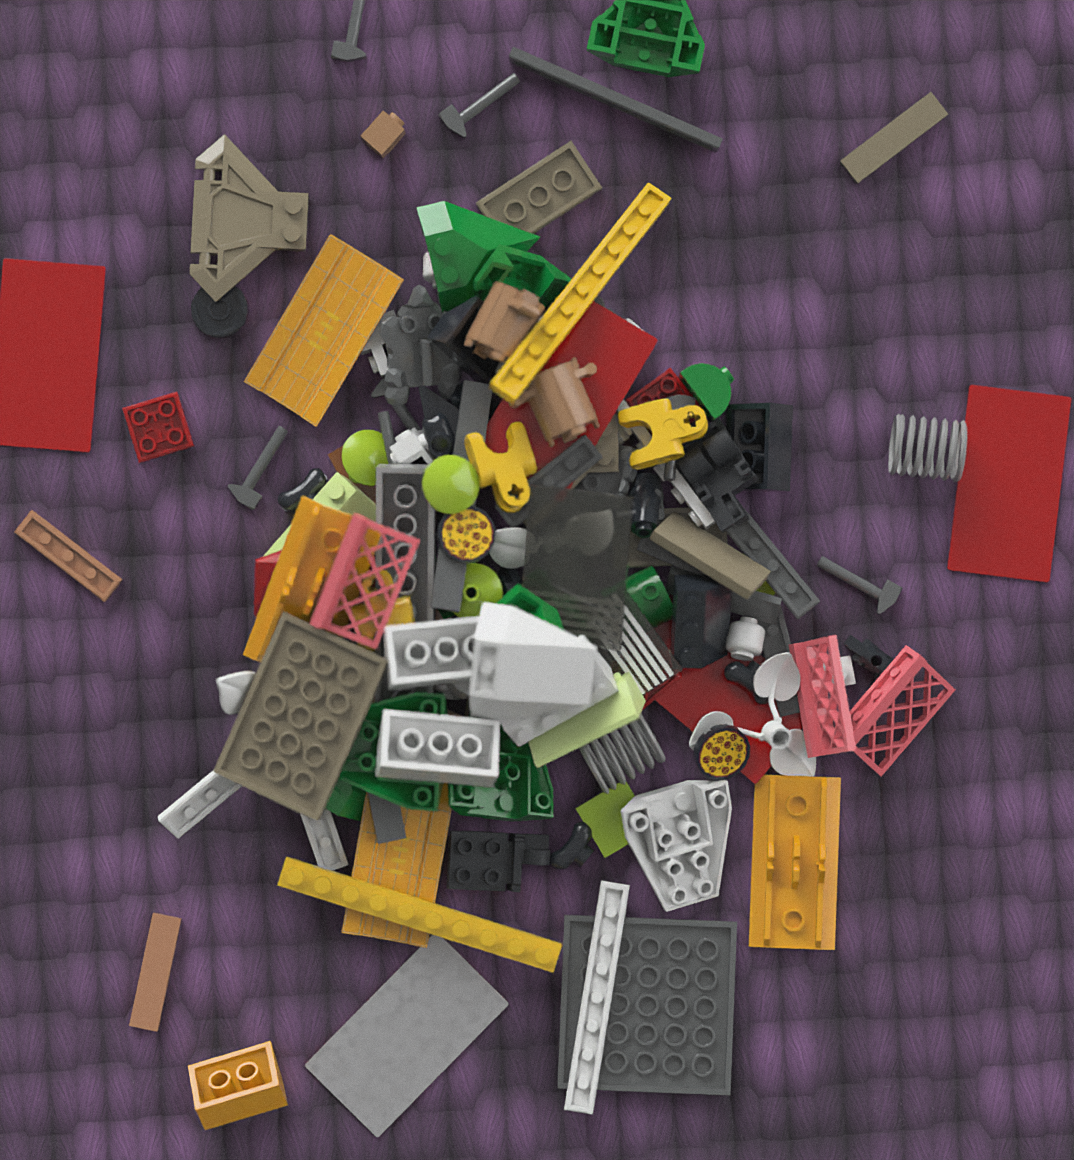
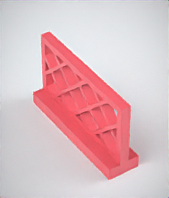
(339, 578)
(881, 699)
(815, 707)

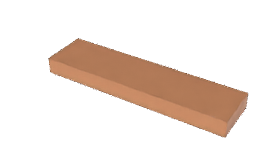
(68, 556)
(155, 972)

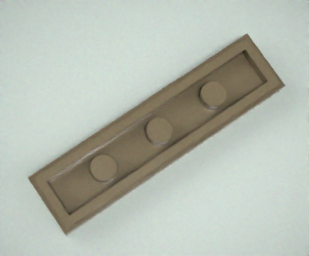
(893, 138)

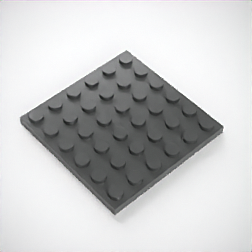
(666, 1008)

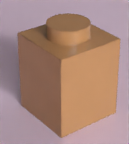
(384, 133)

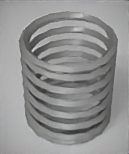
(957, 436)
(645, 741)

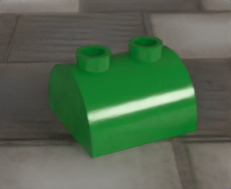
(709, 386)
(650, 596)

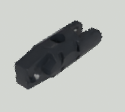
(864, 652)

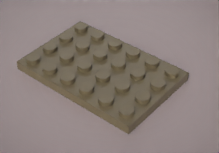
(301, 716)

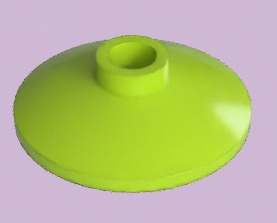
(487, 586)

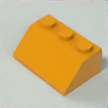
(237, 1085)

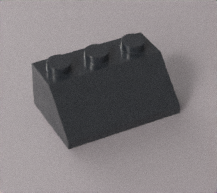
(451, 335)
(765, 441)
(699, 620)

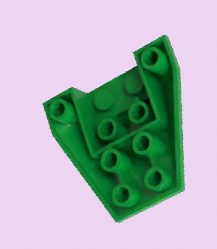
(362, 760)
(518, 792)

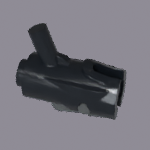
(647, 504)

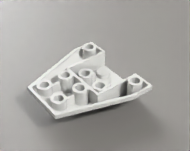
(527, 666)
(680, 839)

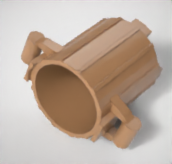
(503, 322)
(560, 401)

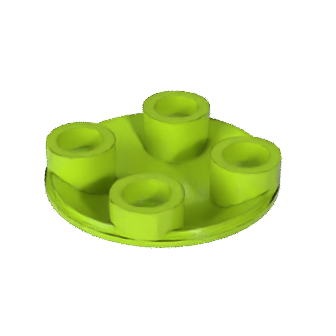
(362, 455)
(450, 484)

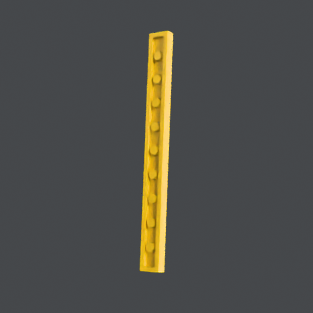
(579, 293)
(419, 914)

